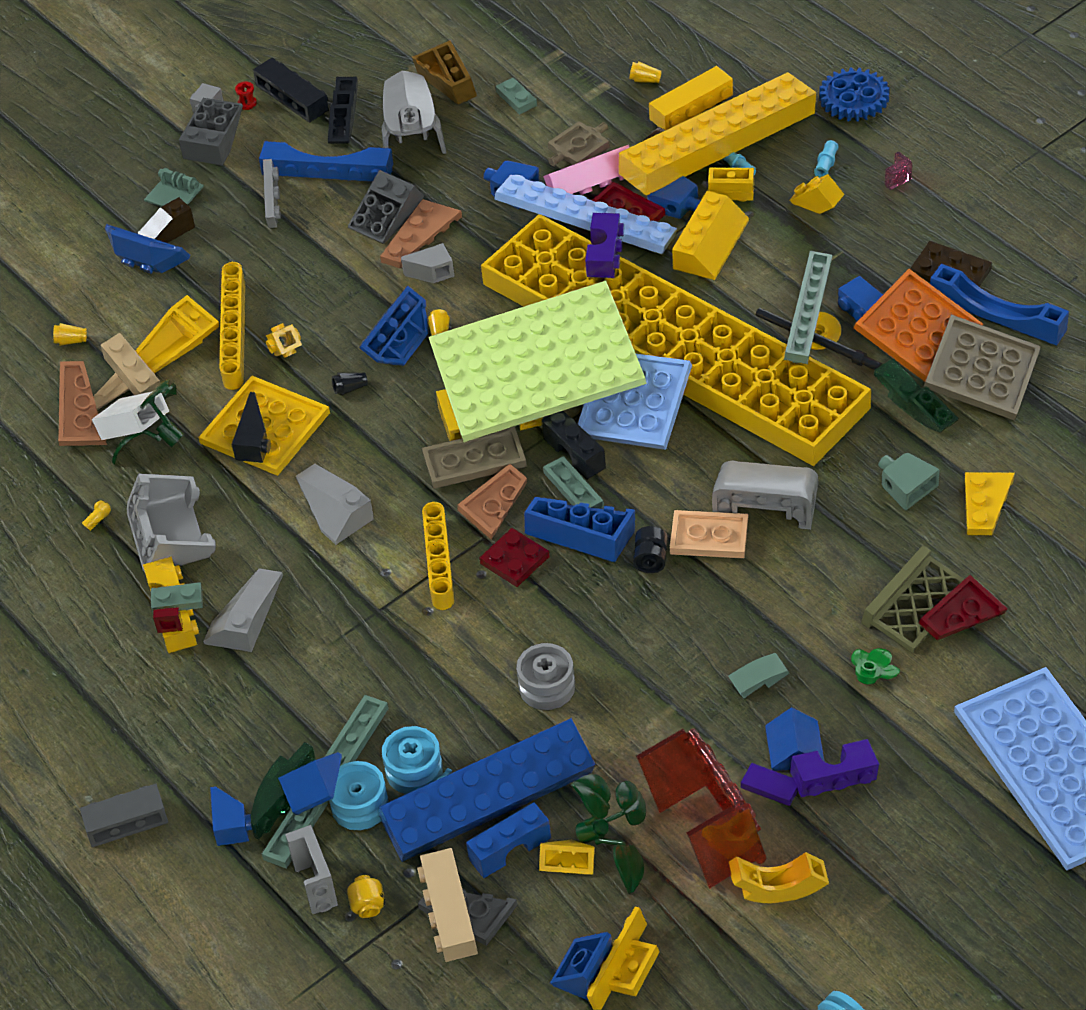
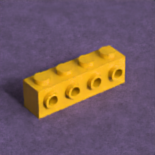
(691, 98)

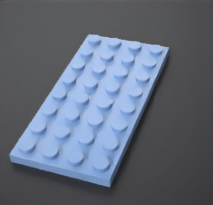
(1039, 752)

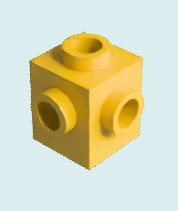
(291, 340)

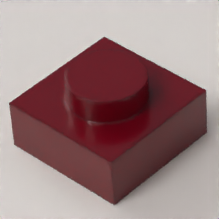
(168, 620)

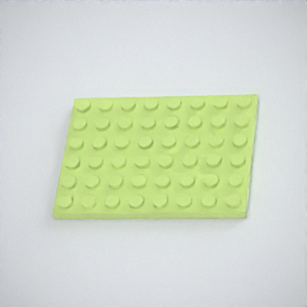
(536, 361)

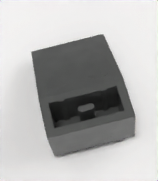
(211, 131)
(385, 207)

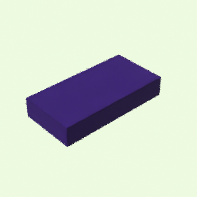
(769, 784)

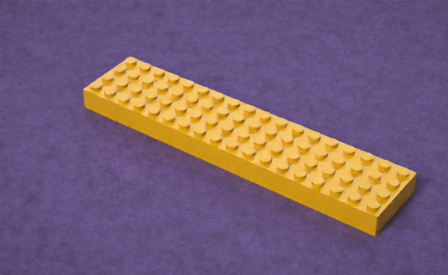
(733, 363)

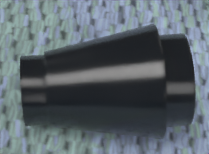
(348, 381)

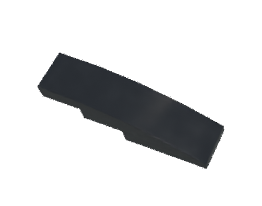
(342, 110)

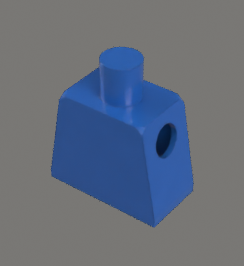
(499, 176)
(677, 197)

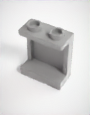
(305, 854)

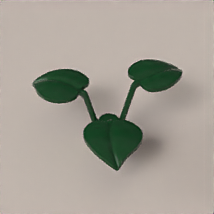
(167, 429)
(595, 797)

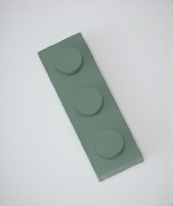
(572, 484)

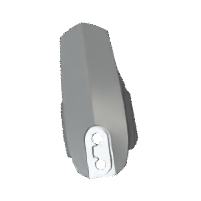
(409, 108)

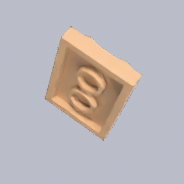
(709, 534)

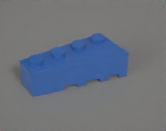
(580, 527)

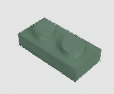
(516, 96)
(182, 596)

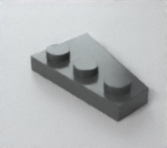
(485, 914)

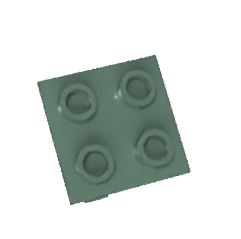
(173, 186)

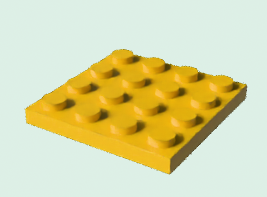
(286, 417)

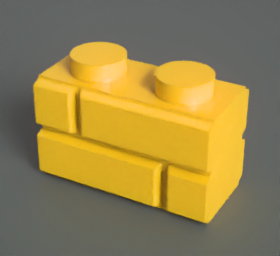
(732, 182)

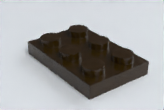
(936, 254)

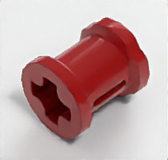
(248, 95)

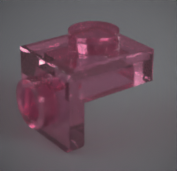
(899, 172)

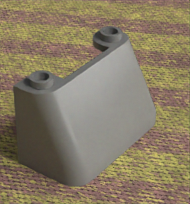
(767, 488)
(165, 520)

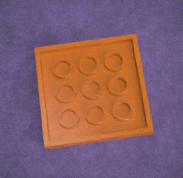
(910, 322)

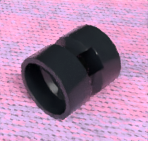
(650, 549)

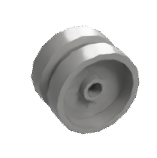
(546, 676)

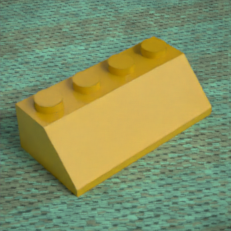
(709, 236)

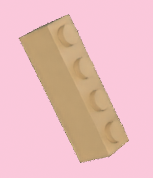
(448, 905)

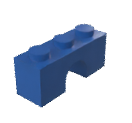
(491, 847)

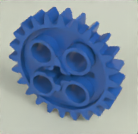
(854, 94)

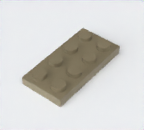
(473, 459)

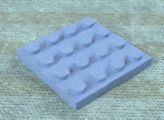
(643, 413)

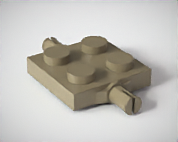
(578, 143)

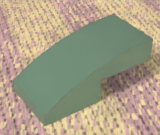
(757, 673)

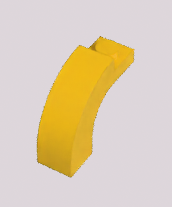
(780, 883)

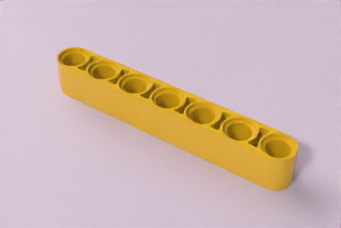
(232, 326)

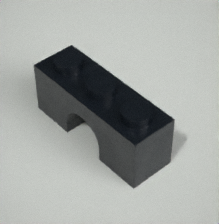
(563, 432)

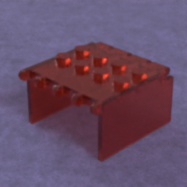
(684, 766)

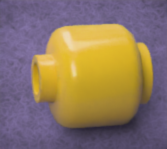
(366, 896)

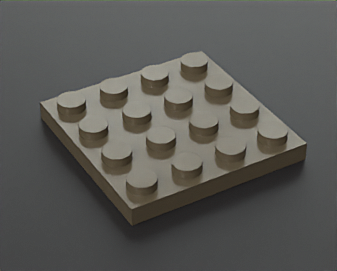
(982, 367)

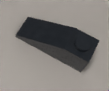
(250, 437)

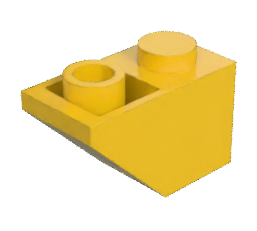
(818, 195)

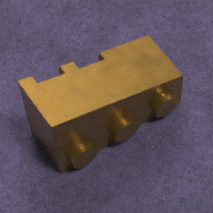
(446, 72)

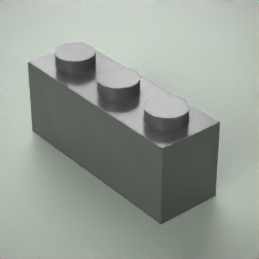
(123, 815)

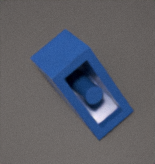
(229, 818)

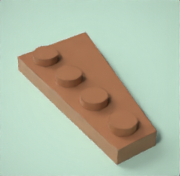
(419, 230)
(76, 407)

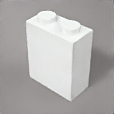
(127, 417)

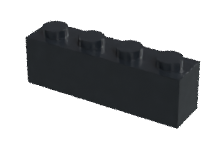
(291, 89)

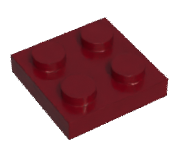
(514, 557)

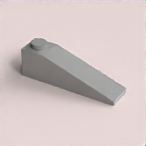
(334, 503)
(244, 615)

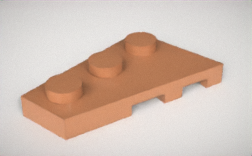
(493, 500)

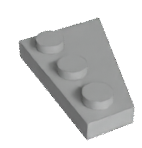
(271, 193)

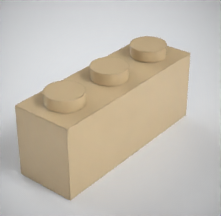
(129, 365)

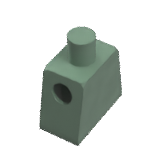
(908, 478)

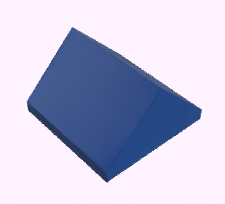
(790, 736)
(311, 783)
(582, 963)

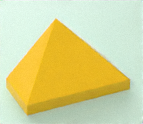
(567, 857)

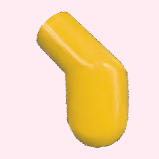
(100, 511)

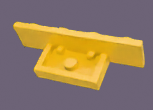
(626, 963)

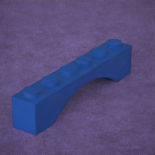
(355, 166)
(1039, 321)

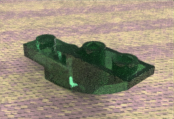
(913, 399)
(270, 797)

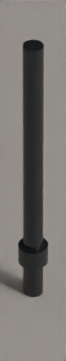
(858, 357)

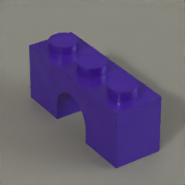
(605, 244)
(816, 776)

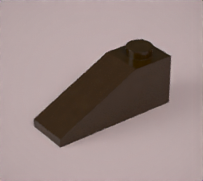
(169, 222)

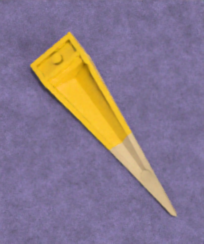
(174, 335)

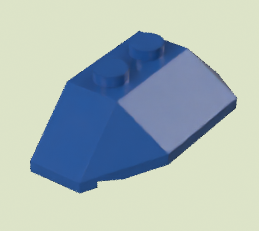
(144, 251)
(398, 330)

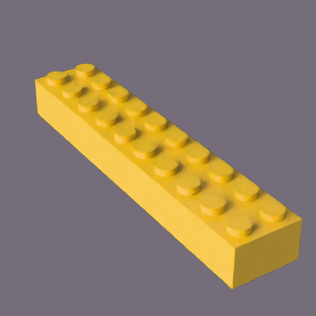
(716, 133)

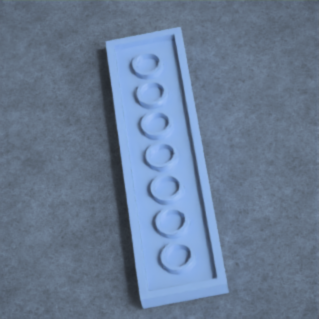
(578, 212)

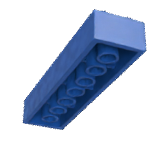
(486, 789)

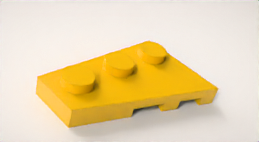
(984, 500)

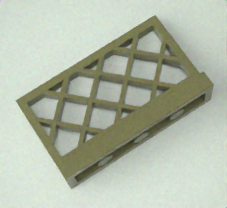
(896, 591)

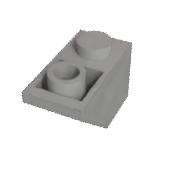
(428, 264)

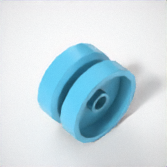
(411, 758)
(358, 795)

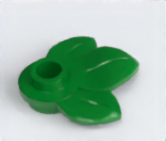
(873, 665)

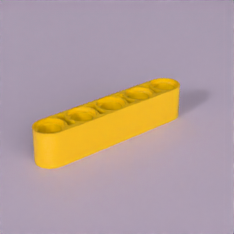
(438, 556)

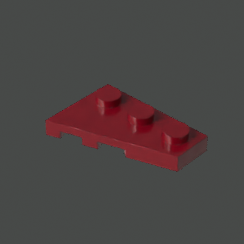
(961, 609)

